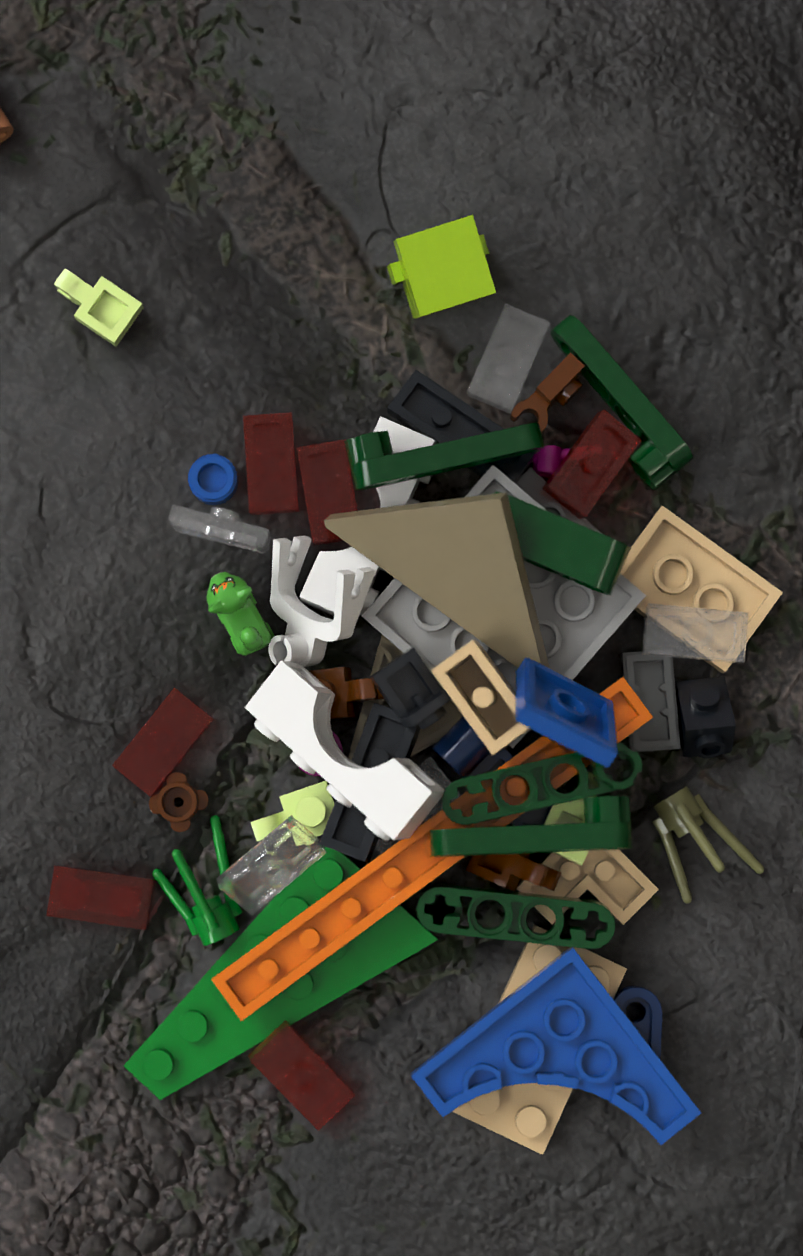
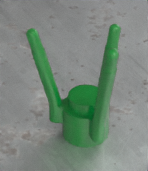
(210, 916)

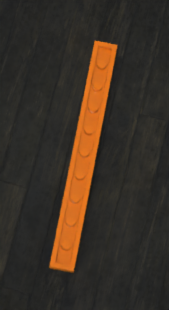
(392, 877)

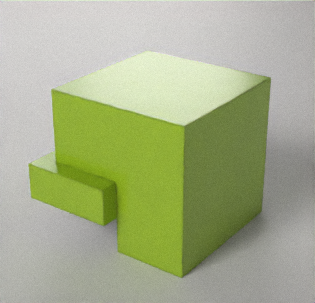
(442, 267)

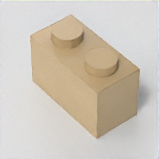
(481, 695)

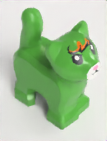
(237, 610)

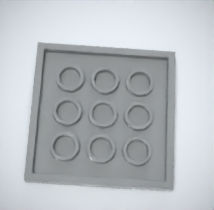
(570, 616)

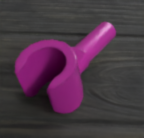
(548, 460)

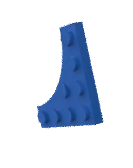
(563, 1034)

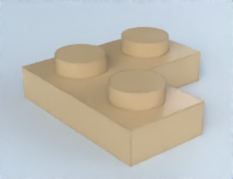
(605, 875)

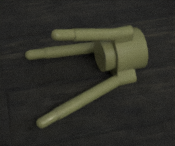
(682, 814)

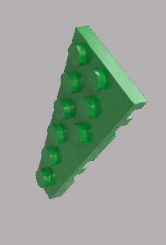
(204, 1027)

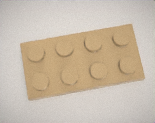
(532, 1110)

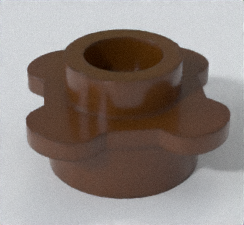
(164, 804)

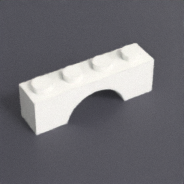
(321, 583)
(298, 711)

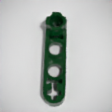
(662, 447)
(377, 466)
(540, 789)
(604, 828)
(514, 923)

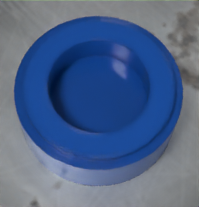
(213, 479)

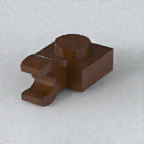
(558, 386)
(346, 690)
(509, 868)

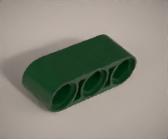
(567, 547)

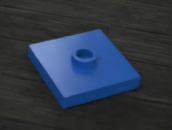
(565, 712)

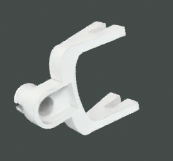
(306, 630)

